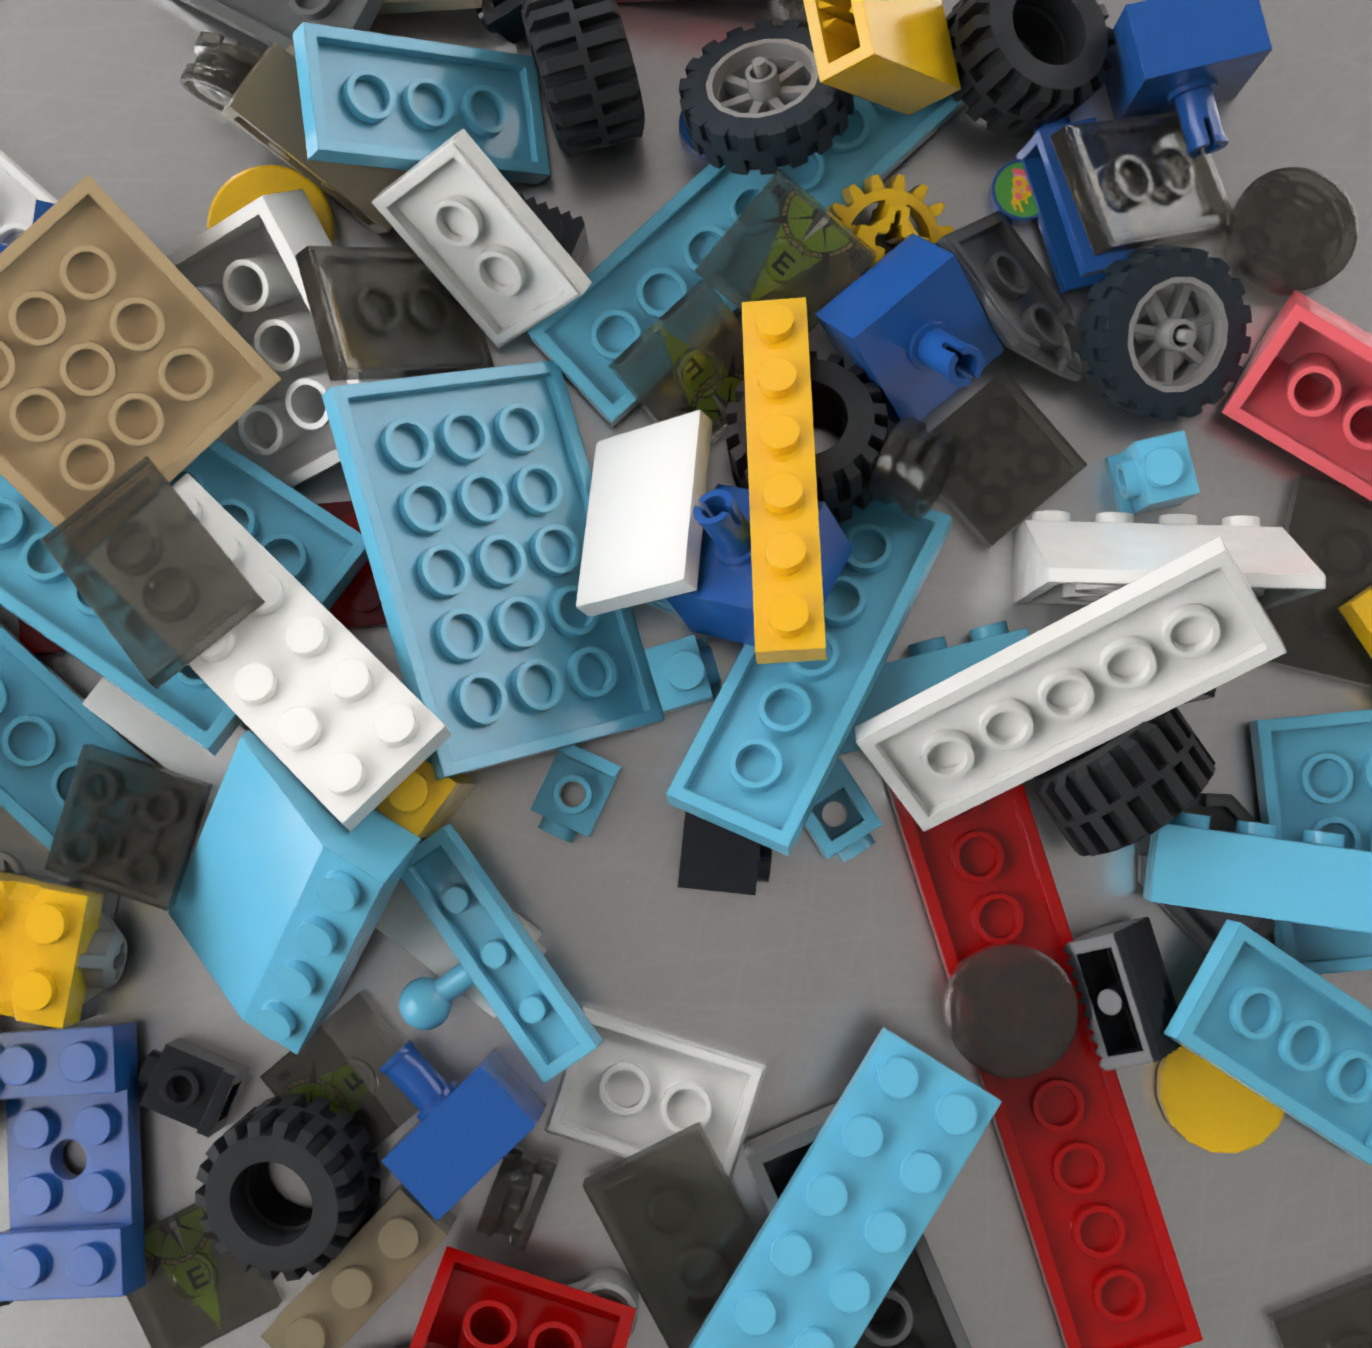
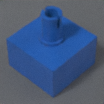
(1186, 61)
(912, 328)
(724, 587)
(460, 1127)

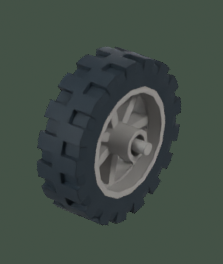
(771, 117)
(1208, 340)

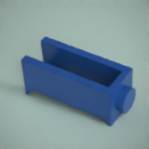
(1058, 218)

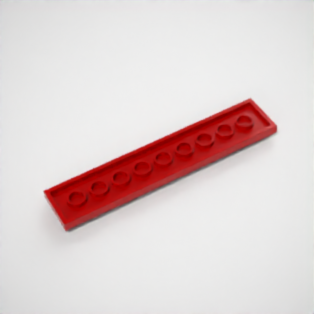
(1069, 1125)

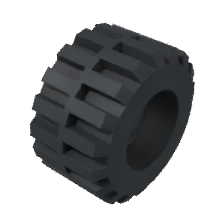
(584, 72)
(1011, 85)
(840, 404)
(1126, 785)
(256, 1219)

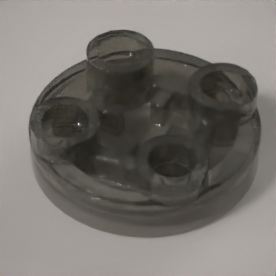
(1291, 231)
(1010, 1010)

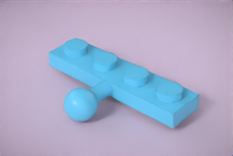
(493, 956)

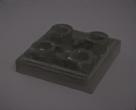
(1005, 459)
(128, 826)

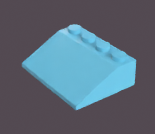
(284, 894)

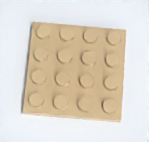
(108, 357)

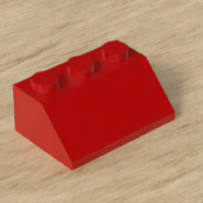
(503, 1307)

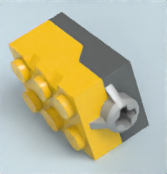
(56, 948)

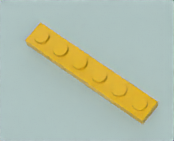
(782, 483)

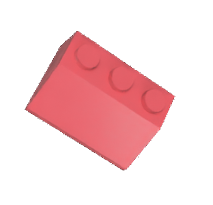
(1312, 391)

